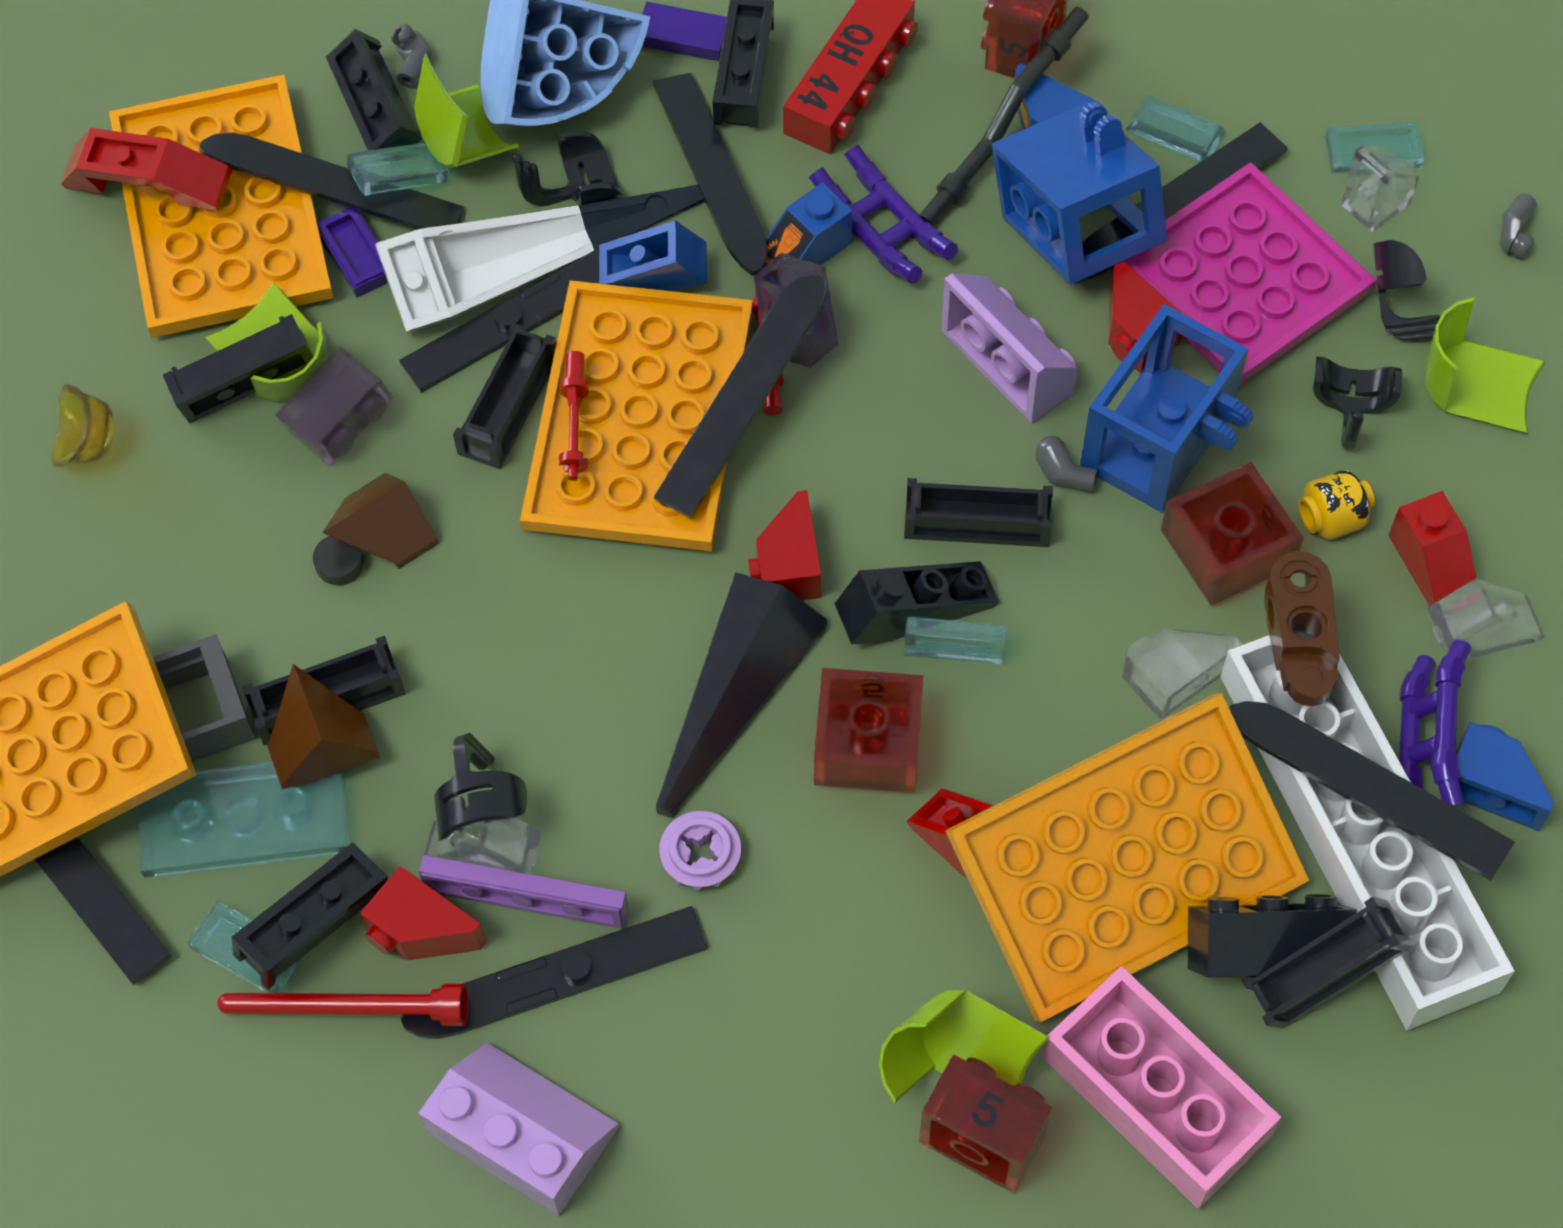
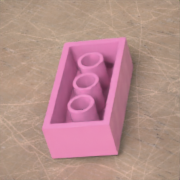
(1160, 1087)

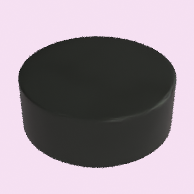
(337, 561)

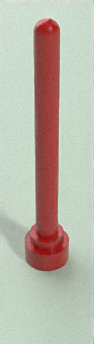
(445, 1005)

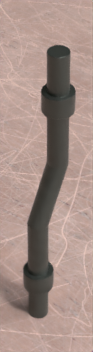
(1052, 49)

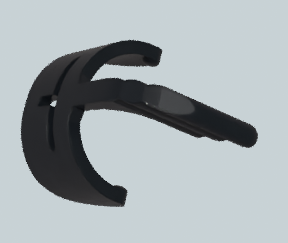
(576, 151)
(1400, 270)
(1382, 383)
(502, 802)

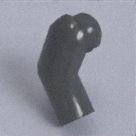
(412, 49)
(1513, 221)
(1059, 468)

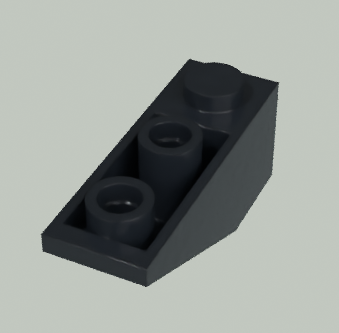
(881, 600)
(1251, 938)

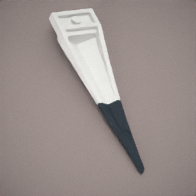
(465, 265)

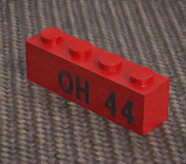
(848, 71)

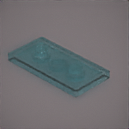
(240, 820)

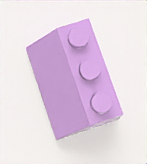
(1006, 345)
(517, 1126)

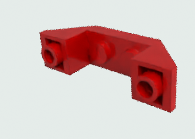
(147, 161)

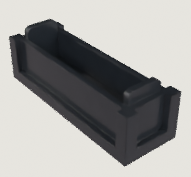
(742, 62)
(371, 93)
(227, 373)
(506, 398)
(978, 514)
(359, 678)
(308, 914)
(1330, 963)

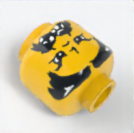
(1336, 505)

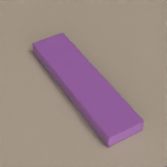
(525, 891)

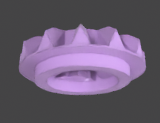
(696, 829)

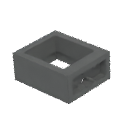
(195, 661)

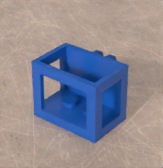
(1068, 170)
(1166, 415)

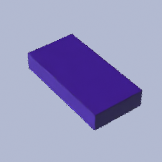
(684, 31)
(353, 250)

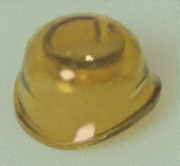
(84, 428)

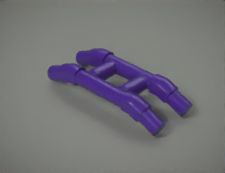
(885, 195)
(1444, 703)

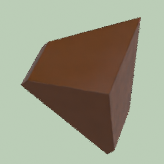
(383, 521)
(316, 733)

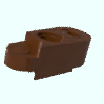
(1305, 665)

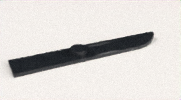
(1254, 146)
(713, 171)
(327, 181)
(491, 329)
(742, 396)
(1373, 787)
(104, 909)
(571, 972)

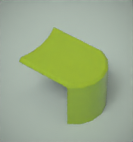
(454, 121)
(263, 315)
(1477, 378)
(960, 1026)

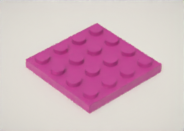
(1252, 269)

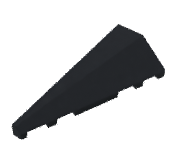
(751, 651)

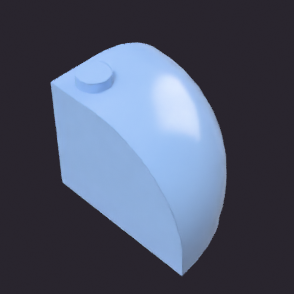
(554, 58)

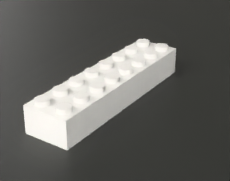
(1366, 857)

